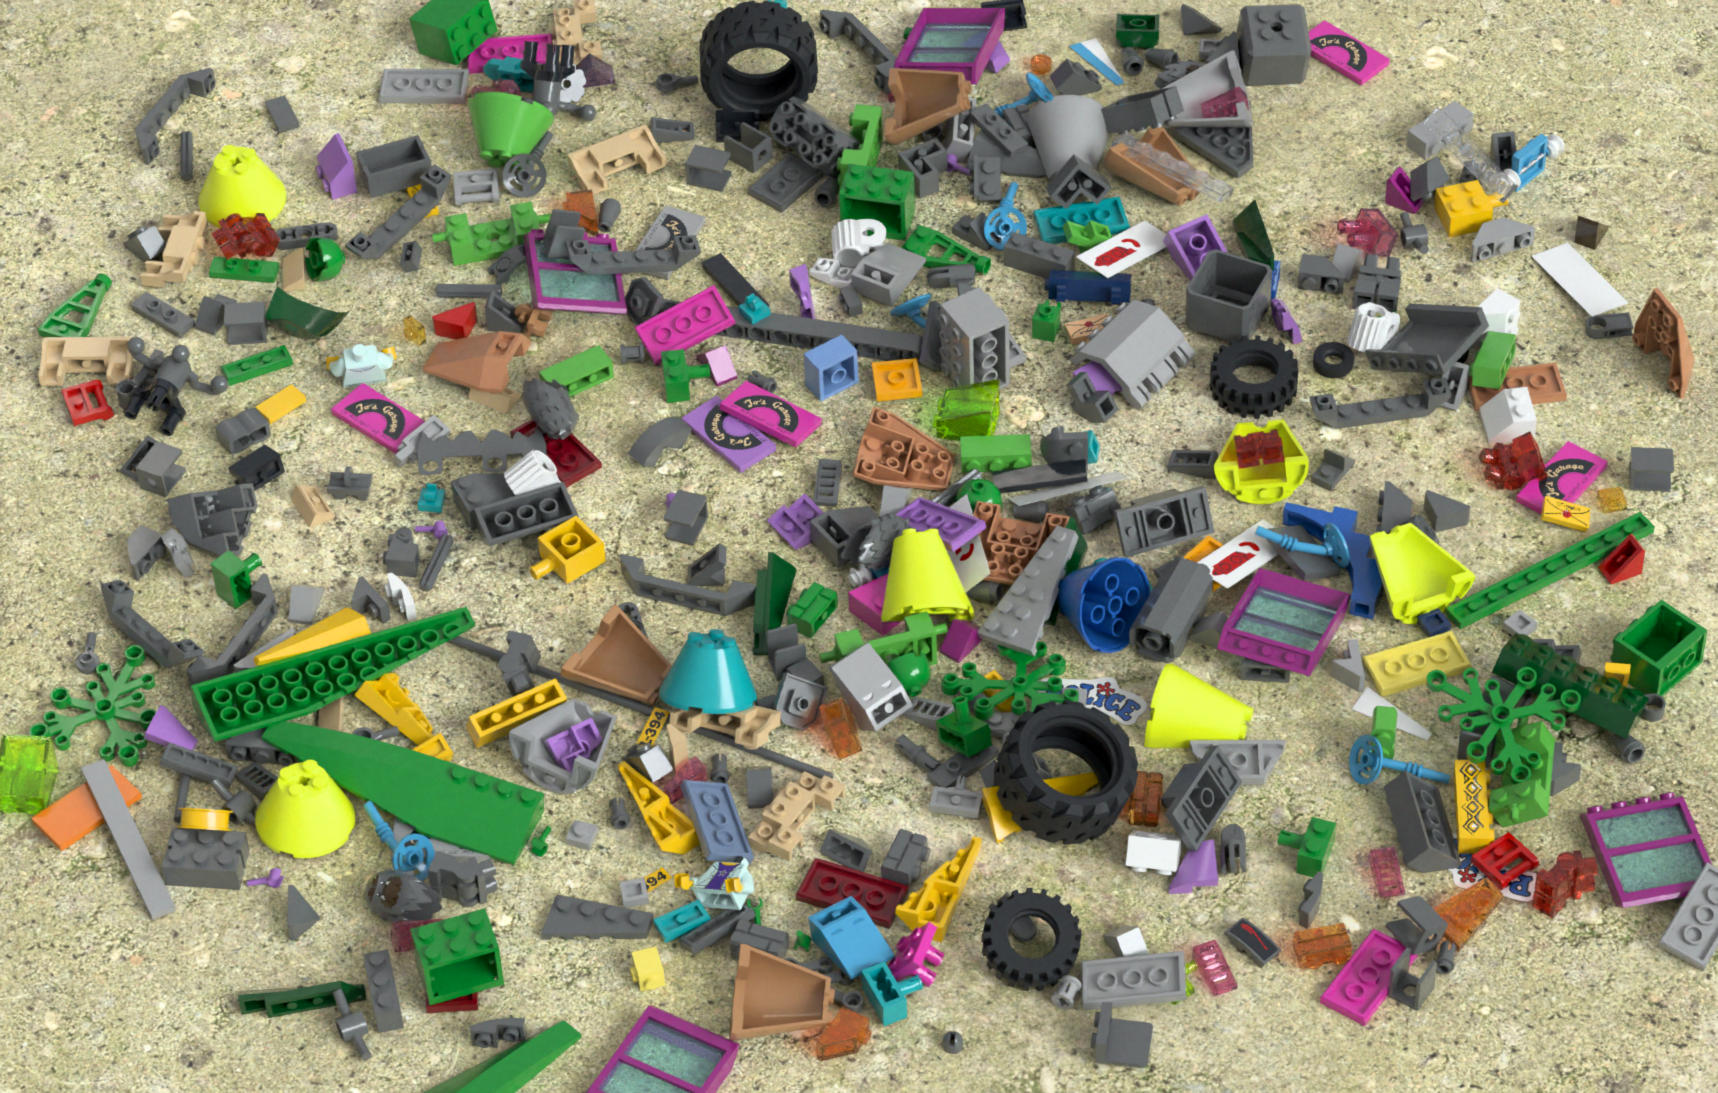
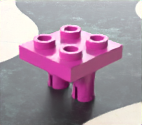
(912, 952)

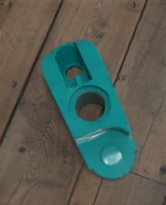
(509, 70)

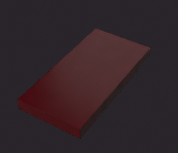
(568, 455)
(831, 883)

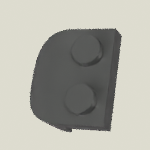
(1063, 446)

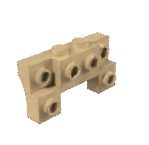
(568, 29)
(616, 154)
(181, 250)
(85, 354)
(748, 726)
(789, 812)

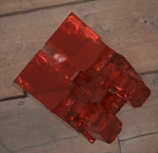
(246, 236)
(1258, 446)
(1514, 463)
(1564, 880)

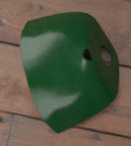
(301, 318)

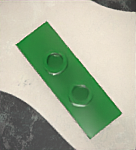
(244, 269)

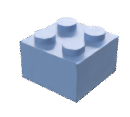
(831, 368)

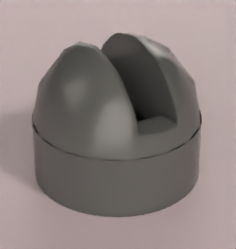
(958, 1045)

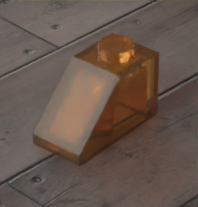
(584, 203)
(844, 1035)

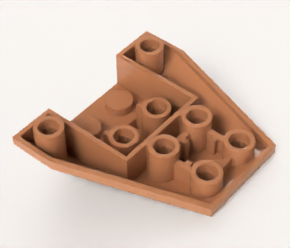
(1663, 328)
(477, 360)
(901, 455)
(1011, 542)

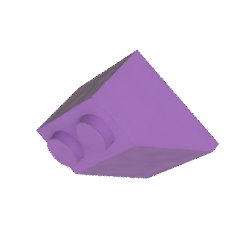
(336, 169)

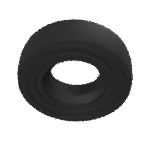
(1333, 370)

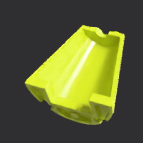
(1265, 482)
(1417, 573)
(923, 579)
(1192, 710)

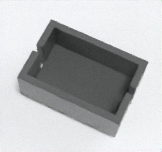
(1142, 110)
(393, 165)
(205, 858)

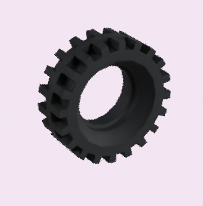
(1250, 397)
(1024, 970)

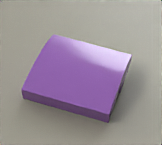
(794, 522)

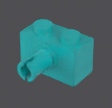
(886, 993)

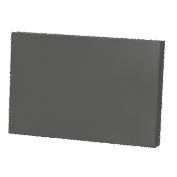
(785, 183)
(1305, 565)

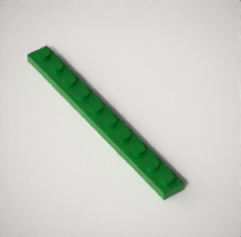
(1547, 571)

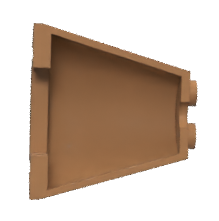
(924, 101)
(1147, 177)
(619, 661)
(776, 996)

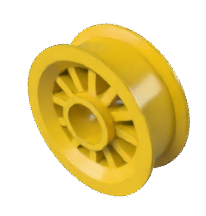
(204, 819)

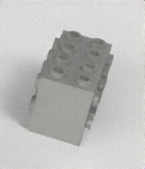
(974, 340)

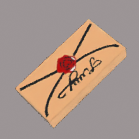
(1079, 330)

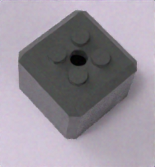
(1273, 44)
(1228, 296)

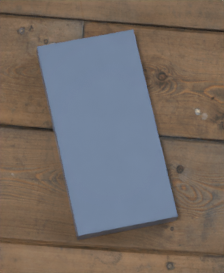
(716, 821)

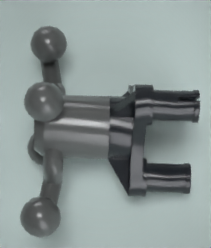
(549, 78)
(167, 384)

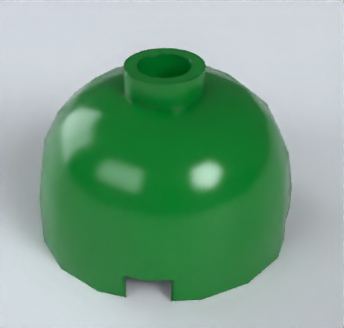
(324, 259)
(980, 490)
(911, 672)

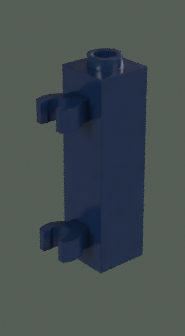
(1088, 286)

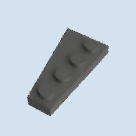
(579, 917)

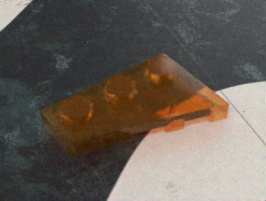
(1468, 911)

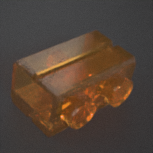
(1145, 800)
(1322, 946)

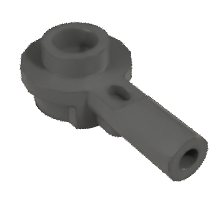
(668, 82)
(88, 660)

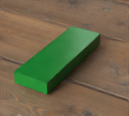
(257, 365)

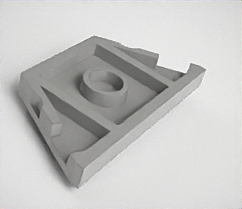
(1250, 758)

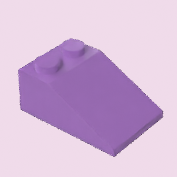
(1191, 243)

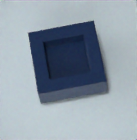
(1433, 623)

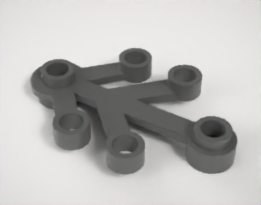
(844, 999)

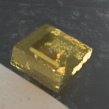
(414, 330)
(1612, 500)

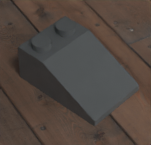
(479, 490)

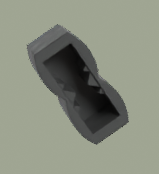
(243, 430)

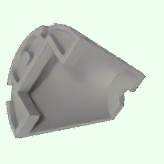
(1206, 83)
(1067, 128)
(539, 765)

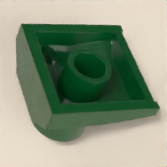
(1137, 30)

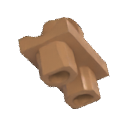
(535, 326)

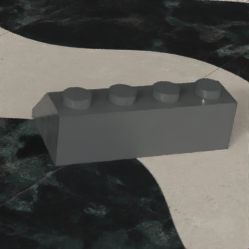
(524, 514)
(1421, 824)

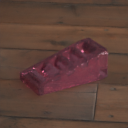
(1232, 96)
(692, 770)
(1386, 854)
(401, 933)
(1208, 953)

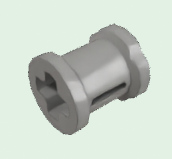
(1061, 993)

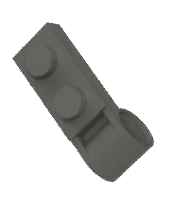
(142, 379)

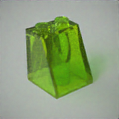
(968, 411)
(26, 773)

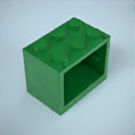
(452, 28)
(879, 196)
(1660, 648)
(457, 956)

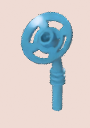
(1037, 93)
(1004, 224)
(912, 309)
(1333, 545)
(1377, 761)
(408, 857)

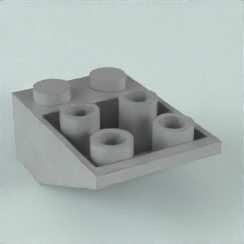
(886, 273)
(870, 688)

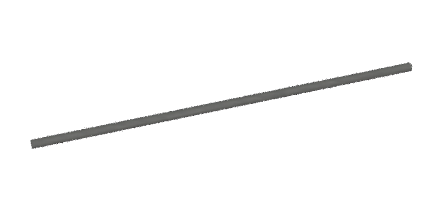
(647, 710)

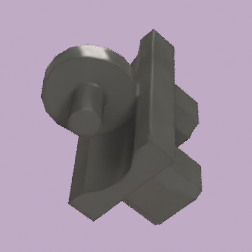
(349, 483)

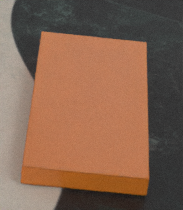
(78, 813)

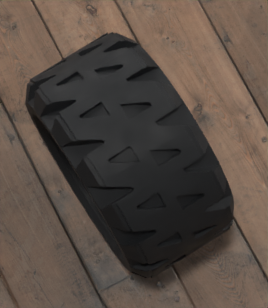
(750, 27)
(1088, 736)

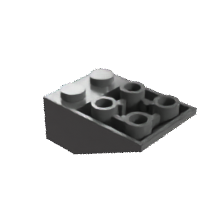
(835, 527)

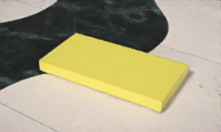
(1410, 663)

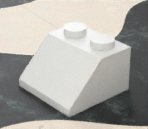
(1501, 314)
(1508, 415)
(1153, 852)

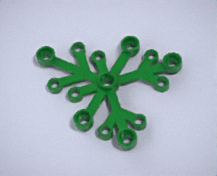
(1018, 686)
(1474, 702)
(105, 710)

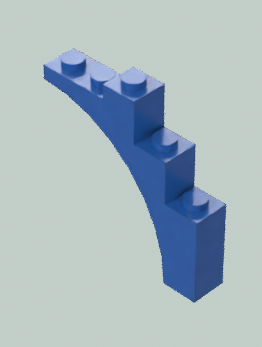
(1362, 569)

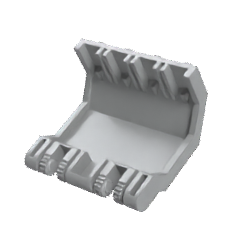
(1137, 348)

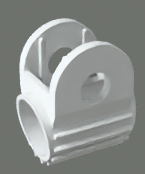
(852, 241)
(1372, 332)
(531, 473)

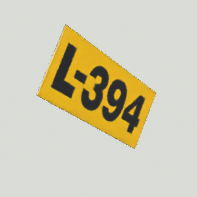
(653, 726)
(656, 879)

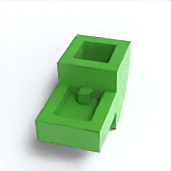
(1086, 236)

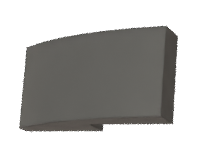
(1312, 899)
(492, 1031)

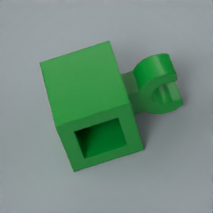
(1046, 321)

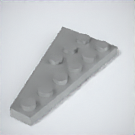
(1029, 601)

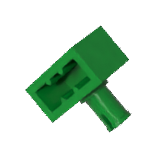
(678, 375)
(233, 577)
(963, 731)
(1313, 845)

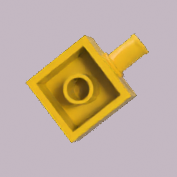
(1464, 207)
(569, 551)

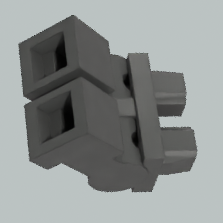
(1378, 284)
(519, 662)
(462, 881)

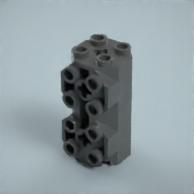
(811, 135)
(1172, 610)

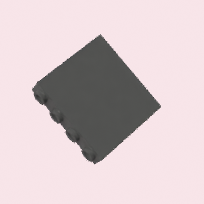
(1430, 339)

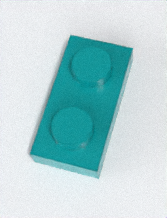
(681, 921)

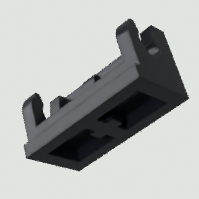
(1014, 13)
(729, 123)
(258, 467)

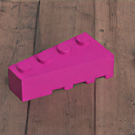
(867, 604)

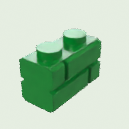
(812, 609)

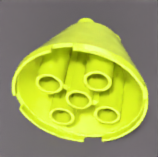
(240, 185)
(305, 812)

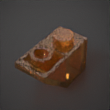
(841, 728)

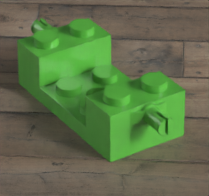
(868, 129)
(472, 242)
(917, 638)
(1527, 799)

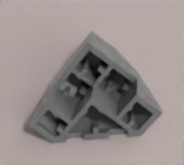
(215, 518)

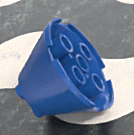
(1104, 601)

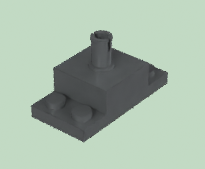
(1163, 520)
(1200, 796)

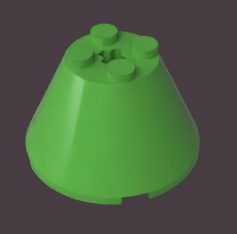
(506, 126)

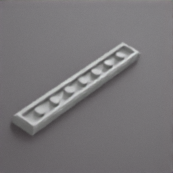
(128, 839)

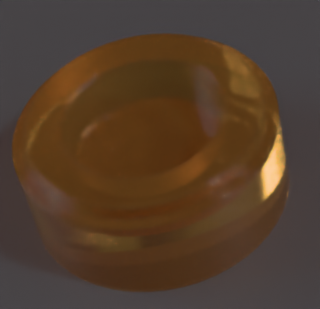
(1041, 64)

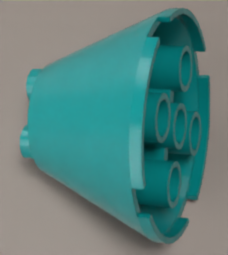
(709, 676)

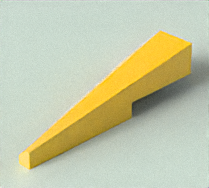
(332, 630)
(396, 707)
(1001, 821)
(667, 824)
(940, 893)

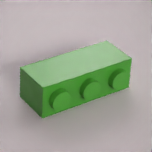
(1493, 360)
(581, 370)
(995, 452)

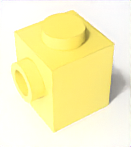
(647, 969)

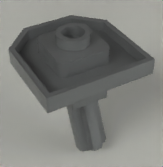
(645, 301)
(799, 701)

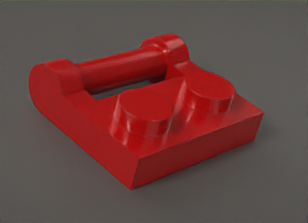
(79, 404)
(1500, 854)

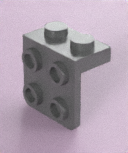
(1120, 1040)

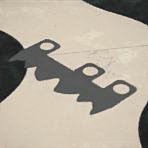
(466, 444)

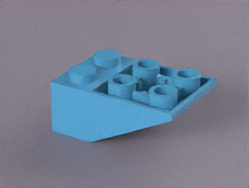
(849, 937)

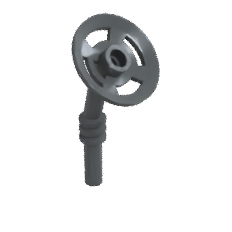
(527, 170)

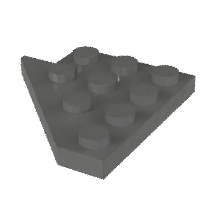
(1224, 146)

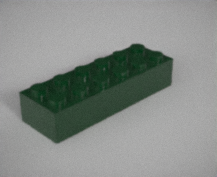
(1602, 698)

